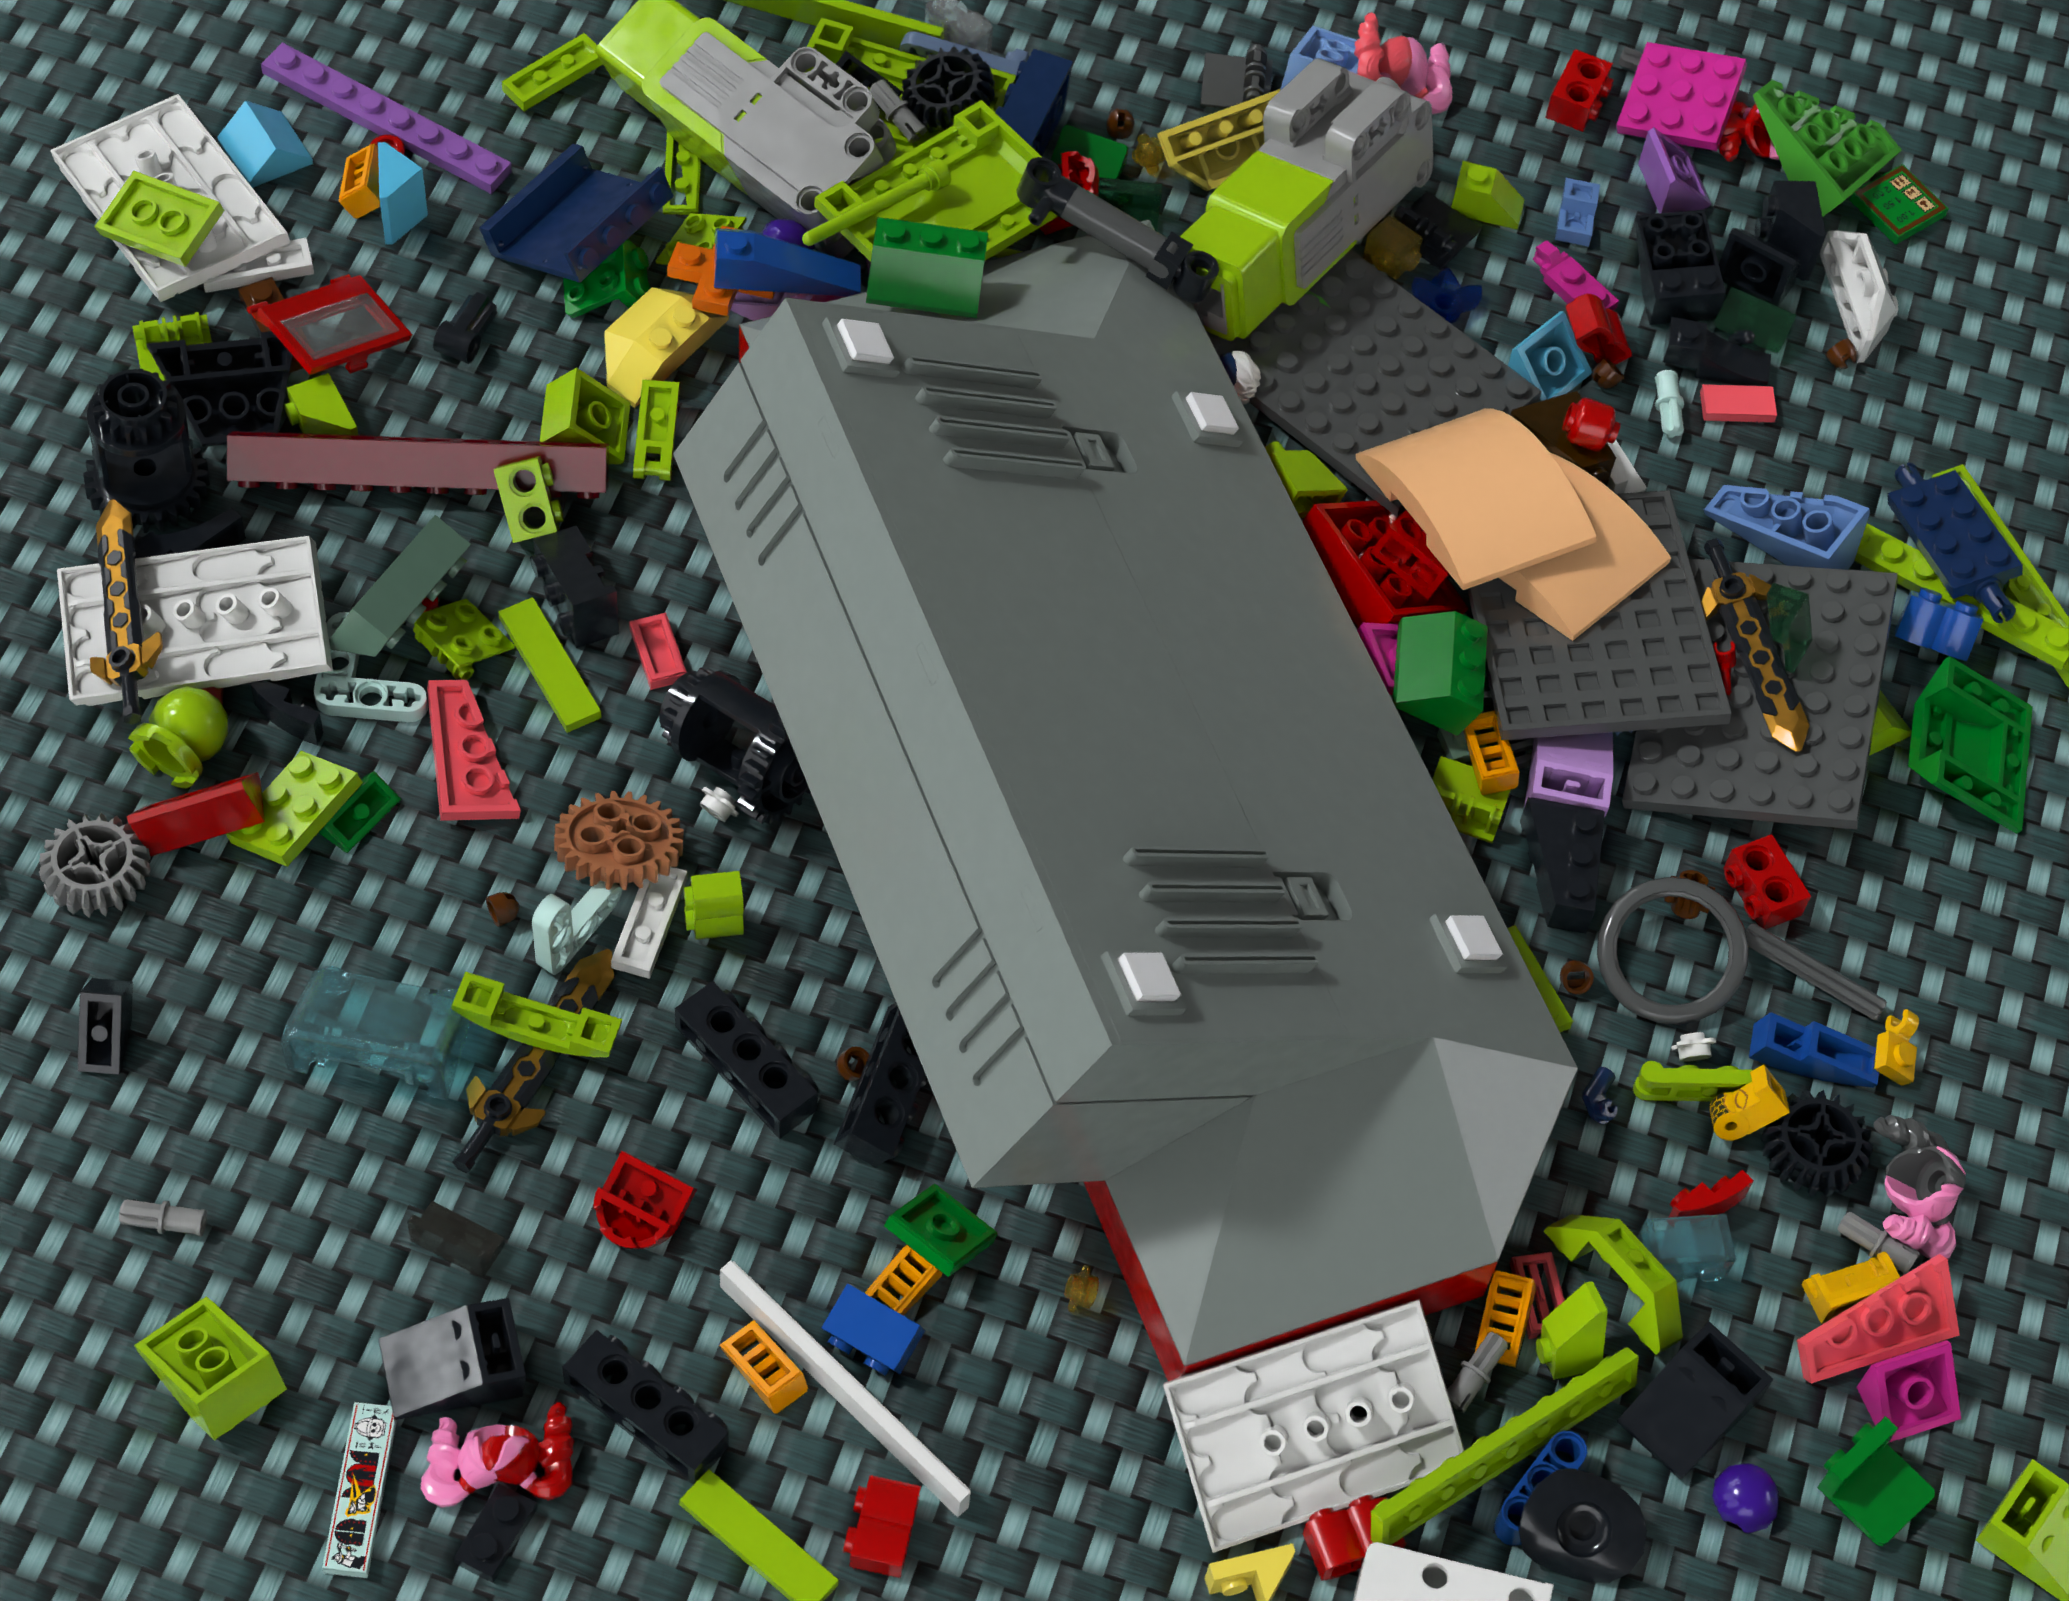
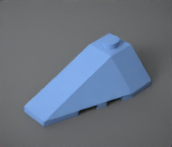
(1792, 526)

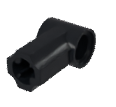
(463, 334)

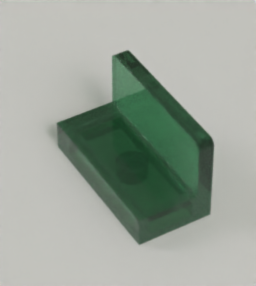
(1134, 198)
(1766, 320)
(1790, 622)

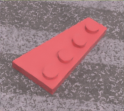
(465, 757)
(1888, 1323)

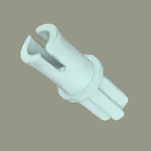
(1669, 403)

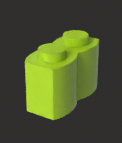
(714, 905)

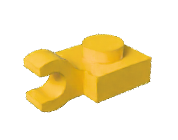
(1894, 1053)

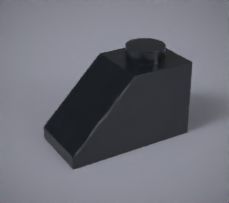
(104, 1025)

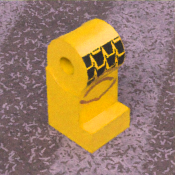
(1749, 1106)

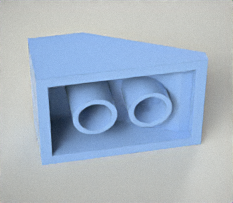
(1322, 45)

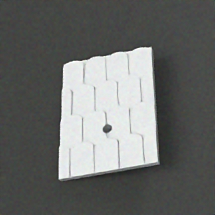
(177, 149)
(221, 617)
(1278, 1431)

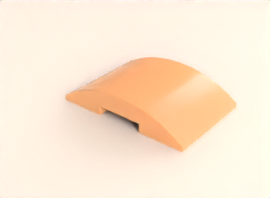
(1482, 495)
(1592, 580)

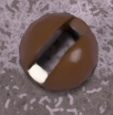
(1116, 131)
(1842, 352)
(1606, 374)
(502, 908)
(1576, 983)
(857, 1066)

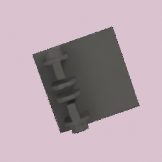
(1235, 79)

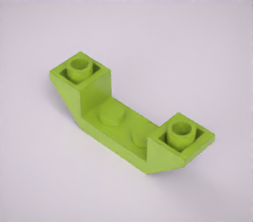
(1659, 1318)

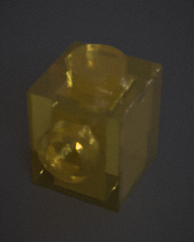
(1393, 247)

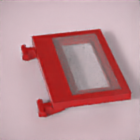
(333, 324)

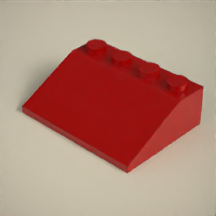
(1367, 587)

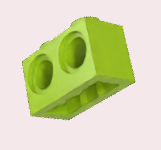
(517, 501)

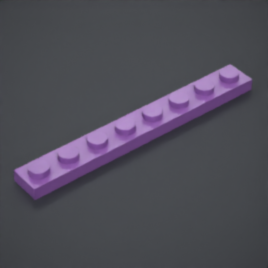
(386, 117)

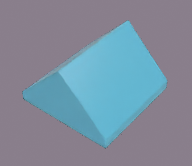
(262, 144)
(400, 193)
(1551, 358)

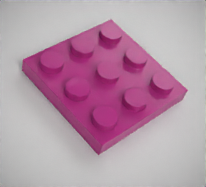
(1682, 95)

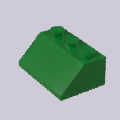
(926, 267)
(1441, 669)

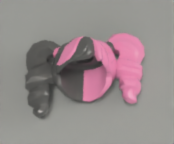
(1923, 1185)

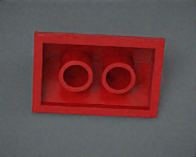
(199, 814)

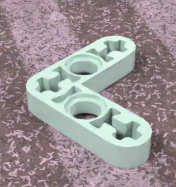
(344, 682)
(562, 932)

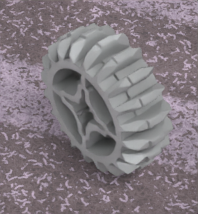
(83, 884)

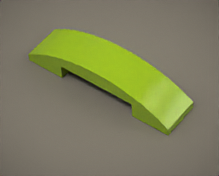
(534, 1022)

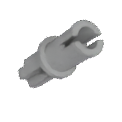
(897, 111)
(163, 1217)
(1877, 1241)
(1476, 1371)

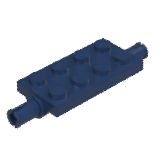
(1956, 538)

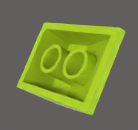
(212, 1367)

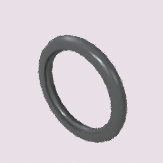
(1653, 1010)

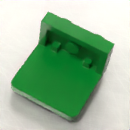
(617, 277)
(1875, 1484)

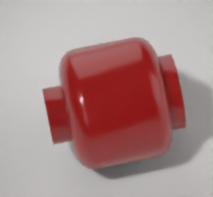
(1591, 424)

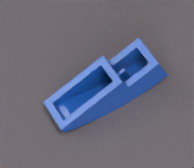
(1813, 1051)

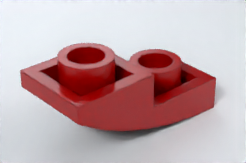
(1712, 1201)

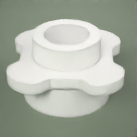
(718, 803)
(1694, 1047)

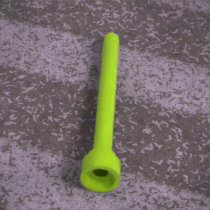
(933, 177)

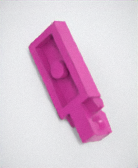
(1568, 277)

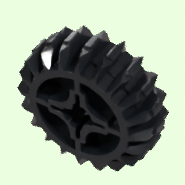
(947, 86)
(1834, 1130)

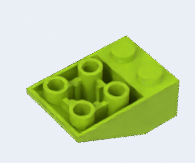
(2033, 1529)

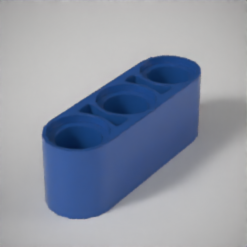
(1543, 1466)

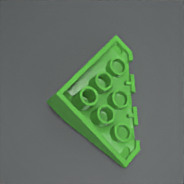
(1823, 143)

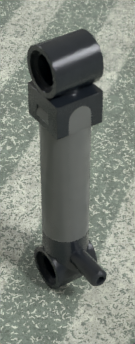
(1164, 257)

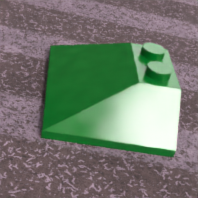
(1973, 742)

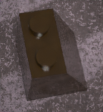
(1546, 423)

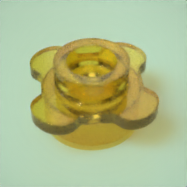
(1148, 153)
(1081, 1289)

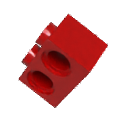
(1579, 91)
(1406, 554)
(1772, 879)

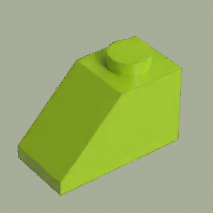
(1487, 196)
(319, 408)
(1574, 1334)

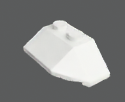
(1859, 288)

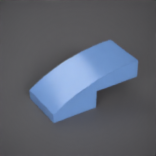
(1577, 212)

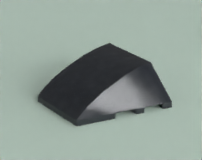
(227, 384)

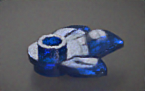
(1446, 295)

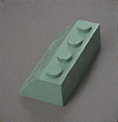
(401, 590)

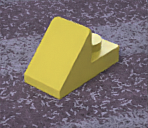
(1260, 1569)

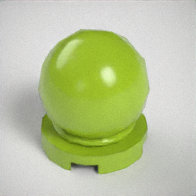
(181, 733)

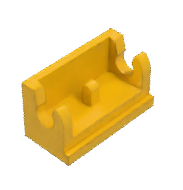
(1848, 1286)

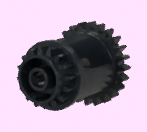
(143, 451)
(699, 716)

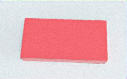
(1738, 403)
(657, 650)

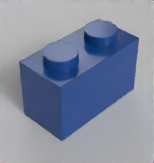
(873, 1330)

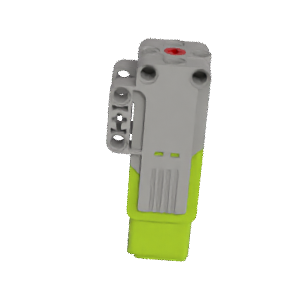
(755, 124)
(1325, 176)

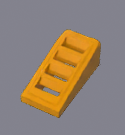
(361, 182)
(1493, 775)
(889, 1276)
(1514, 1284)
(780, 1387)

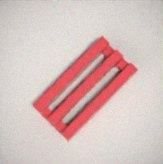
(1531, 1261)

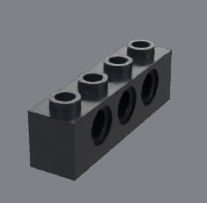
(778, 1108)
(861, 1129)
(687, 1454)

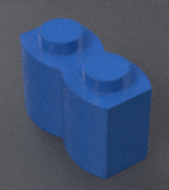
(1939, 624)

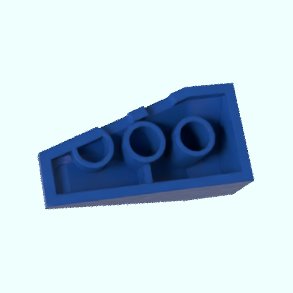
(770, 264)

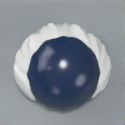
(1242, 373)

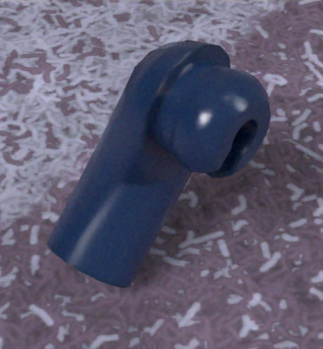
(1595, 1096)

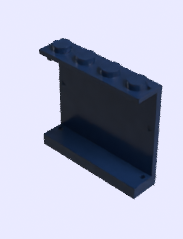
(573, 216)

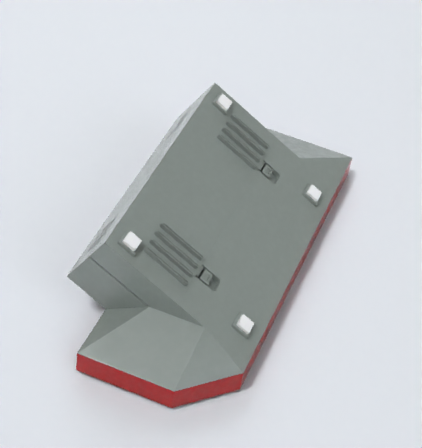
(1128, 799)

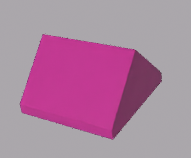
(1913, 1390)

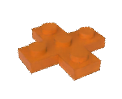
(697, 266)

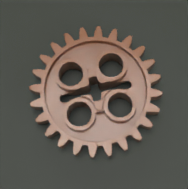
(618, 840)

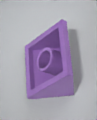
(1671, 175)

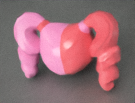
(1405, 63)

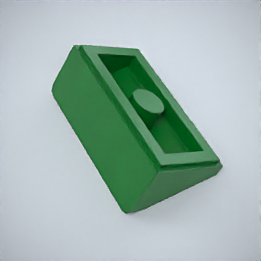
(1106, 154)
(360, 812)

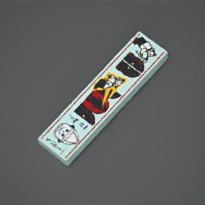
(360, 1491)

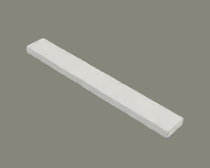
(845, 1388)

